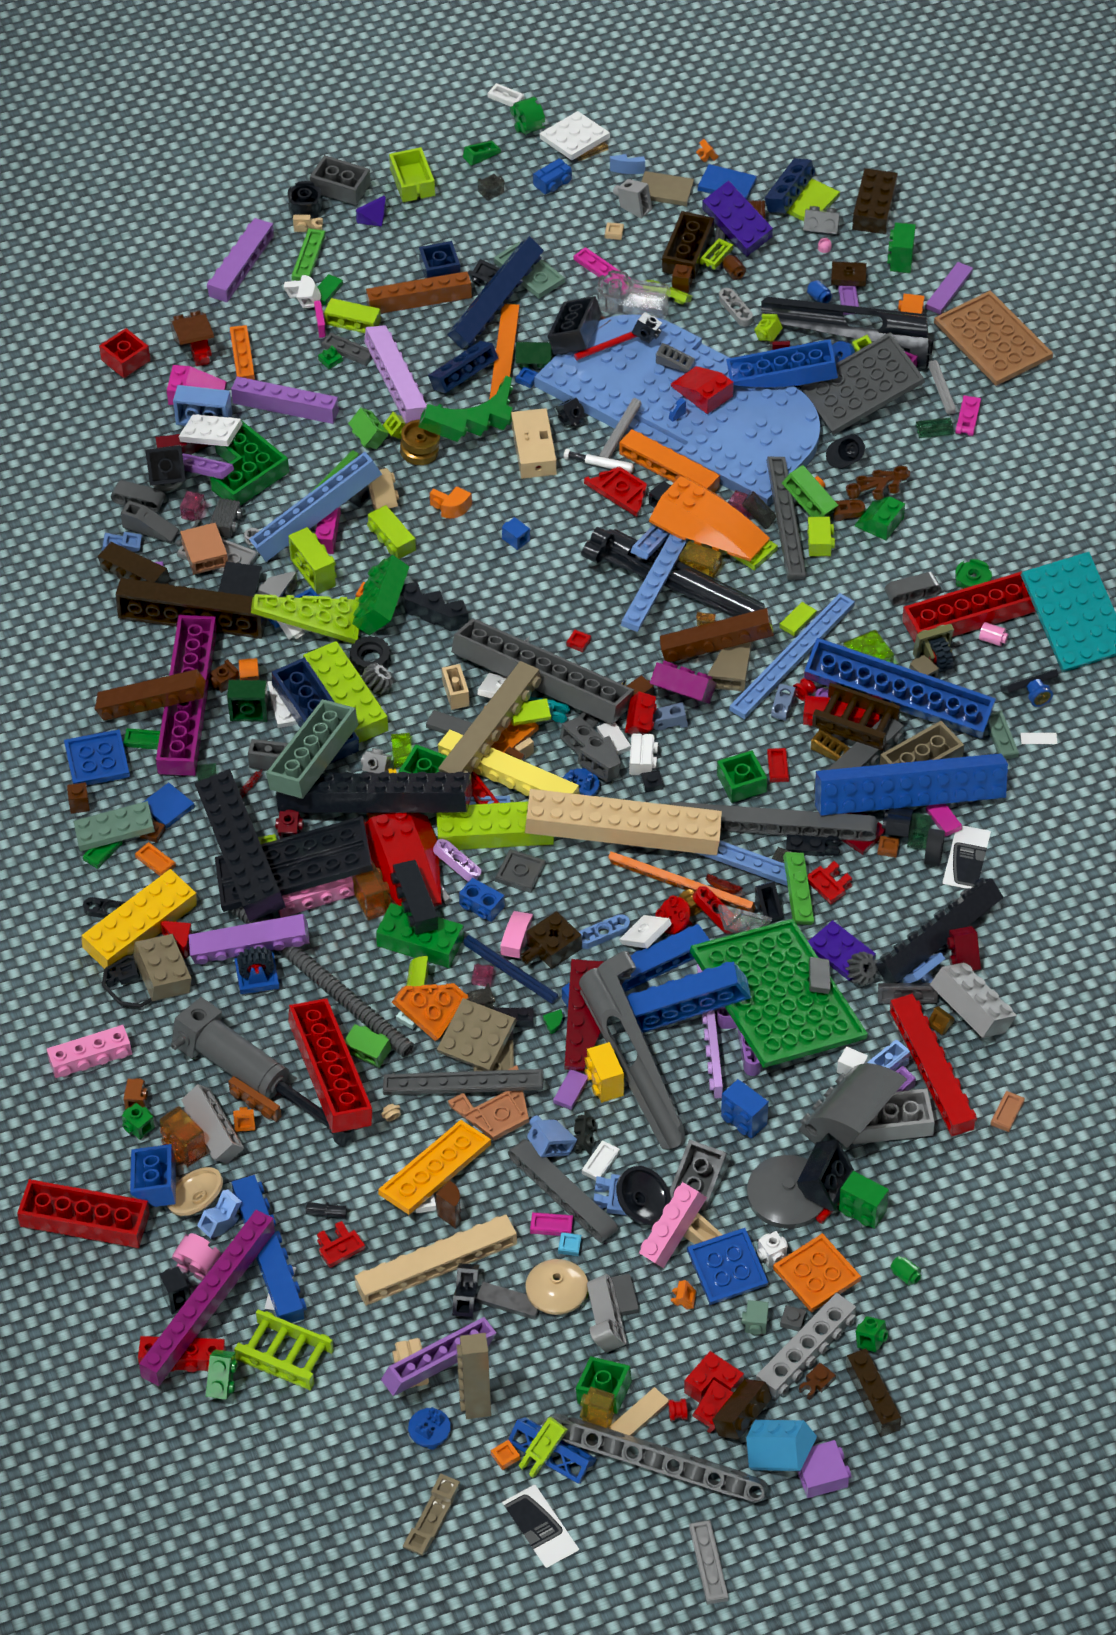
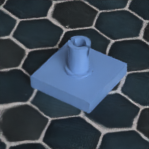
(922, 971)

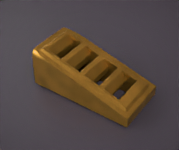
(826, 738)

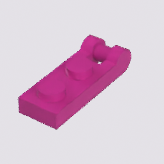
(968, 415)

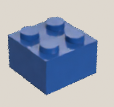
(744, 1109)

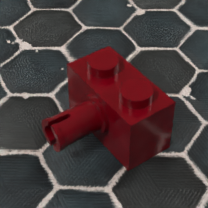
(964, 947)

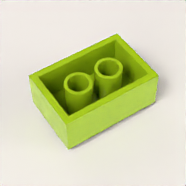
(312, 560)

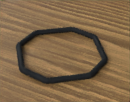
(111, 993)

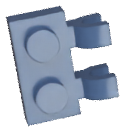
(611, 1201)

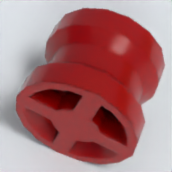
(804, 688)
(677, 1409)

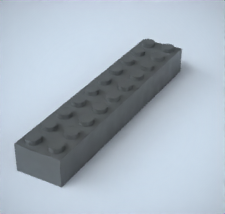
(559, 677)

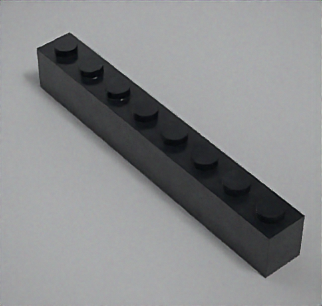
(934, 932)

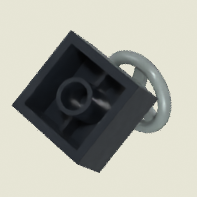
(165, 467)

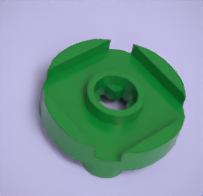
(975, 566)

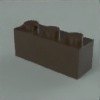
(742, 1408)

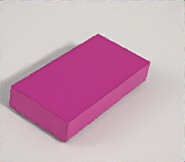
(319, 319)
(944, 818)
(551, 1224)

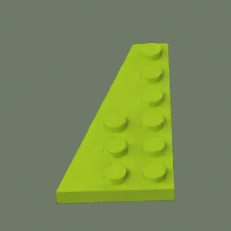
(311, 613)

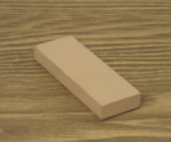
(641, 1413)

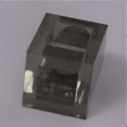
(491, 186)

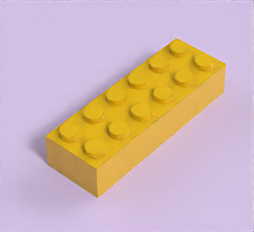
(139, 919)

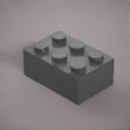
(341, 179)

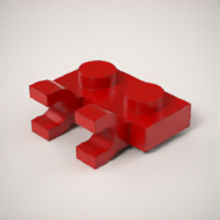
(824, 883)
(341, 1248)

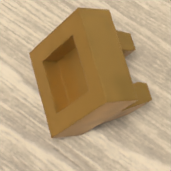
(940, 1020)

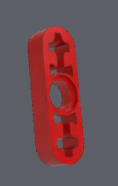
(702, 902)

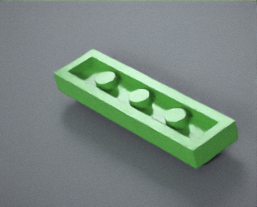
(308, 254)
(798, 888)

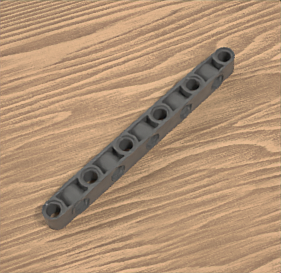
(659, 1459)

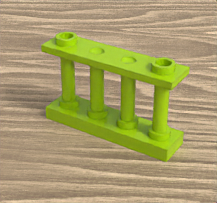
(283, 1368)

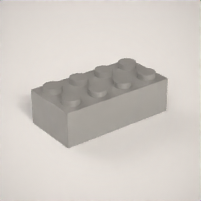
(973, 1000)
(902, 1117)

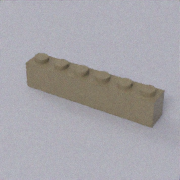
(474, 1376)

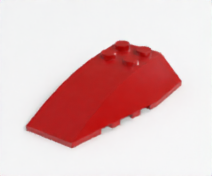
(404, 838)

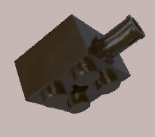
(552, 941)

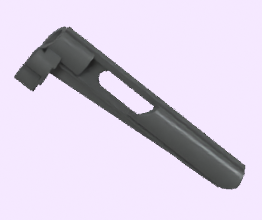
(606, 998)

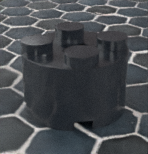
(305, 199)

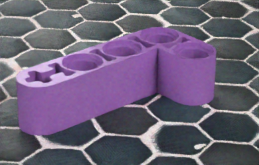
(725, 1021)

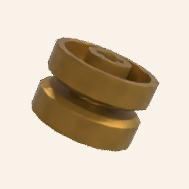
(418, 445)

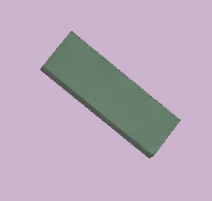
(1002, 736)

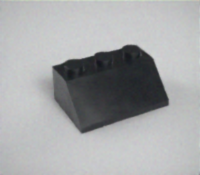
(825, 1174)

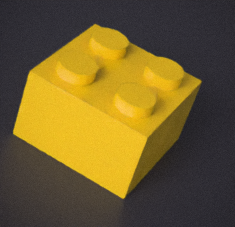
(604, 1072)

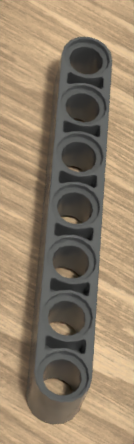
(563, 1191)

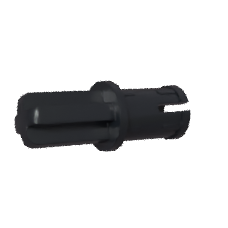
(326, 1210)

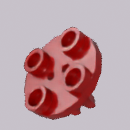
(677, 911)

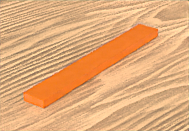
(505, 345)
(678, 881)

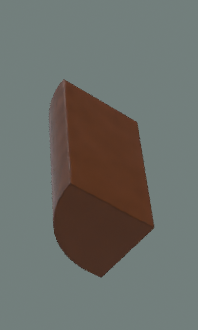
(449, 1204)

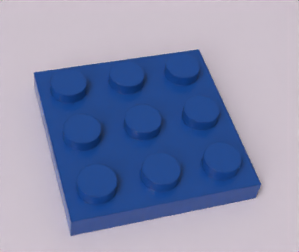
(97, 758)
(727, 1266)

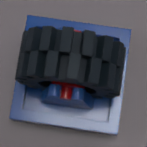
(256, 970)

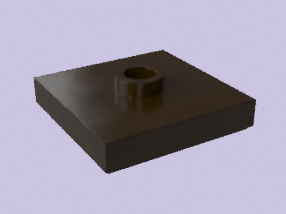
(848, 274)

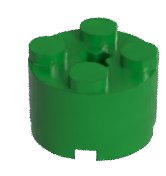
(528, 115)

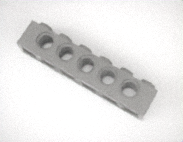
(835, 1308)

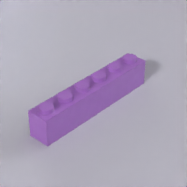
(240, 260)
(285, 400)
(230, 941)
(431, 1358)

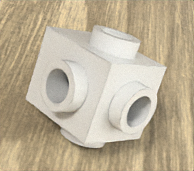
(772, 1248)

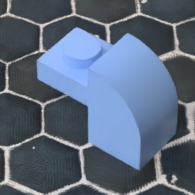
(222, 1217)

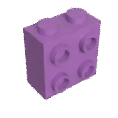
(824, 1470)

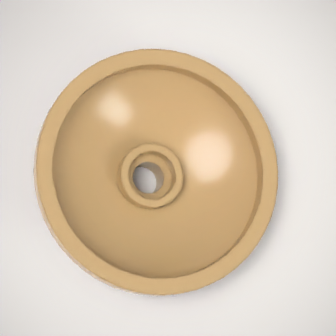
(196, 1191)
(559, 1295)

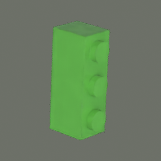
(809, 493)

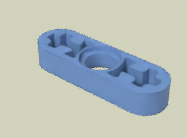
(609, 924)

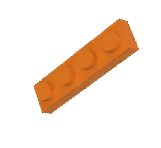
(242, 352)

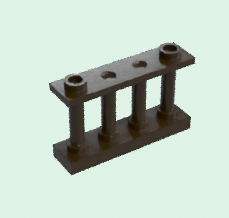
(856, 731)

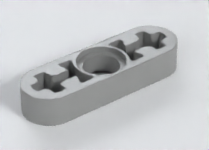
(737, 314)

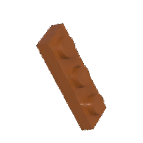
(254, 1099)

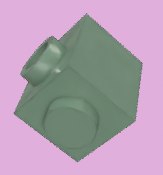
(755, 1317)

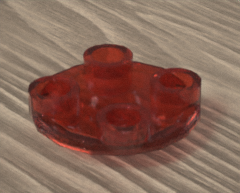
(723, 885)

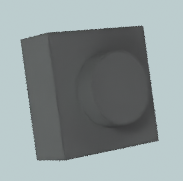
(792, 1318)

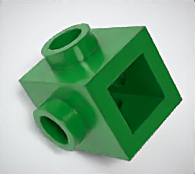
(137, 1121)
(871, 1334)

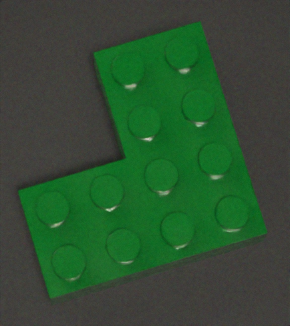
(255, 466)

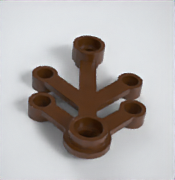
(880, 480)

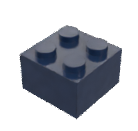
(439, 259)

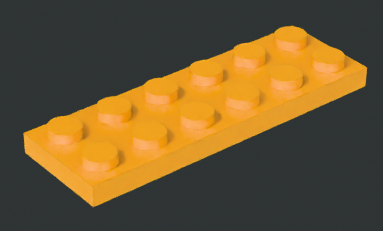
(434, 1167)

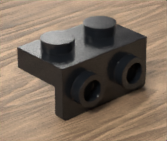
(483, 272)

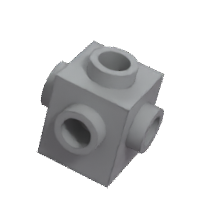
(376, 761)

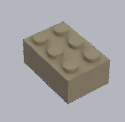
(162, 967)

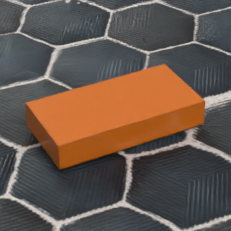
(155, 859)

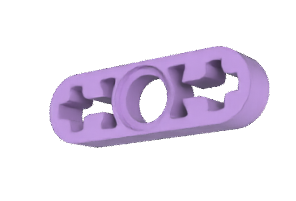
(447, 852)

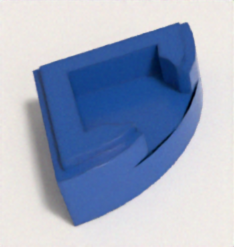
(679, 410)

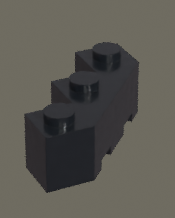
(433, 608)

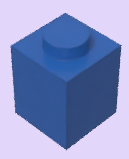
(515, 533)

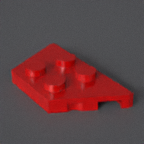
(620, 488)

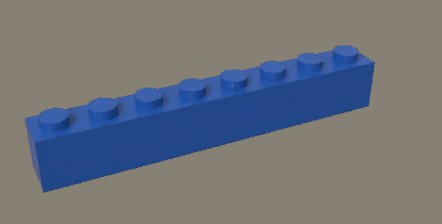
(659, 958)
(272, 1257)

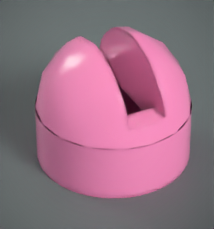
(824, 245)

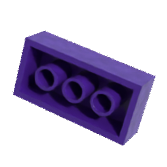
(737, 218)

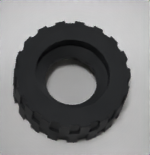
(369, 644)

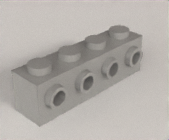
(217, 1130)

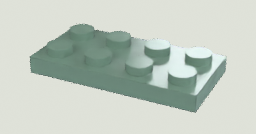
(541, 278)
(113, 826)

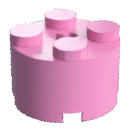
(195, 1255)

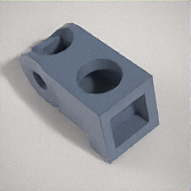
(783, 702)
(670, 716)

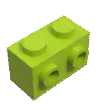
(819, 536)

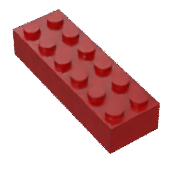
(83, 1213)

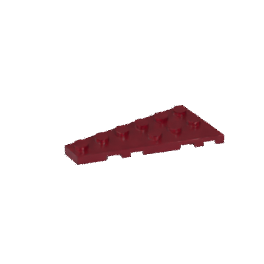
(581, 1027)

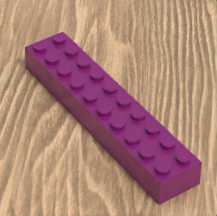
(184, 721)

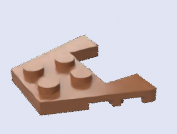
(496, 1115)

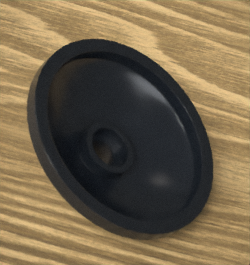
(648, 1189)

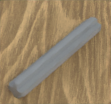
(942, 387)
(621, 428)

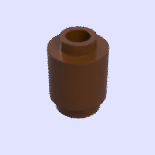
(734, 267)

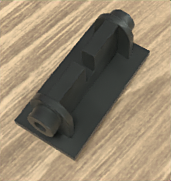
(585, 1125)

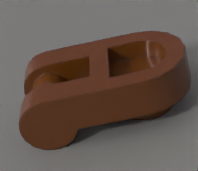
(854, 509)

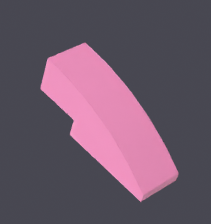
(515, 934)

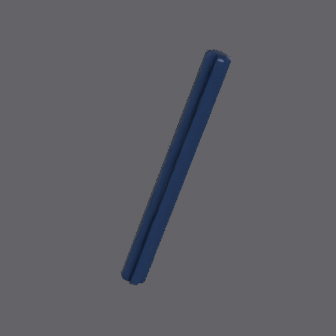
(510, 969)

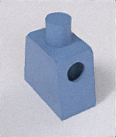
(550, 1138)

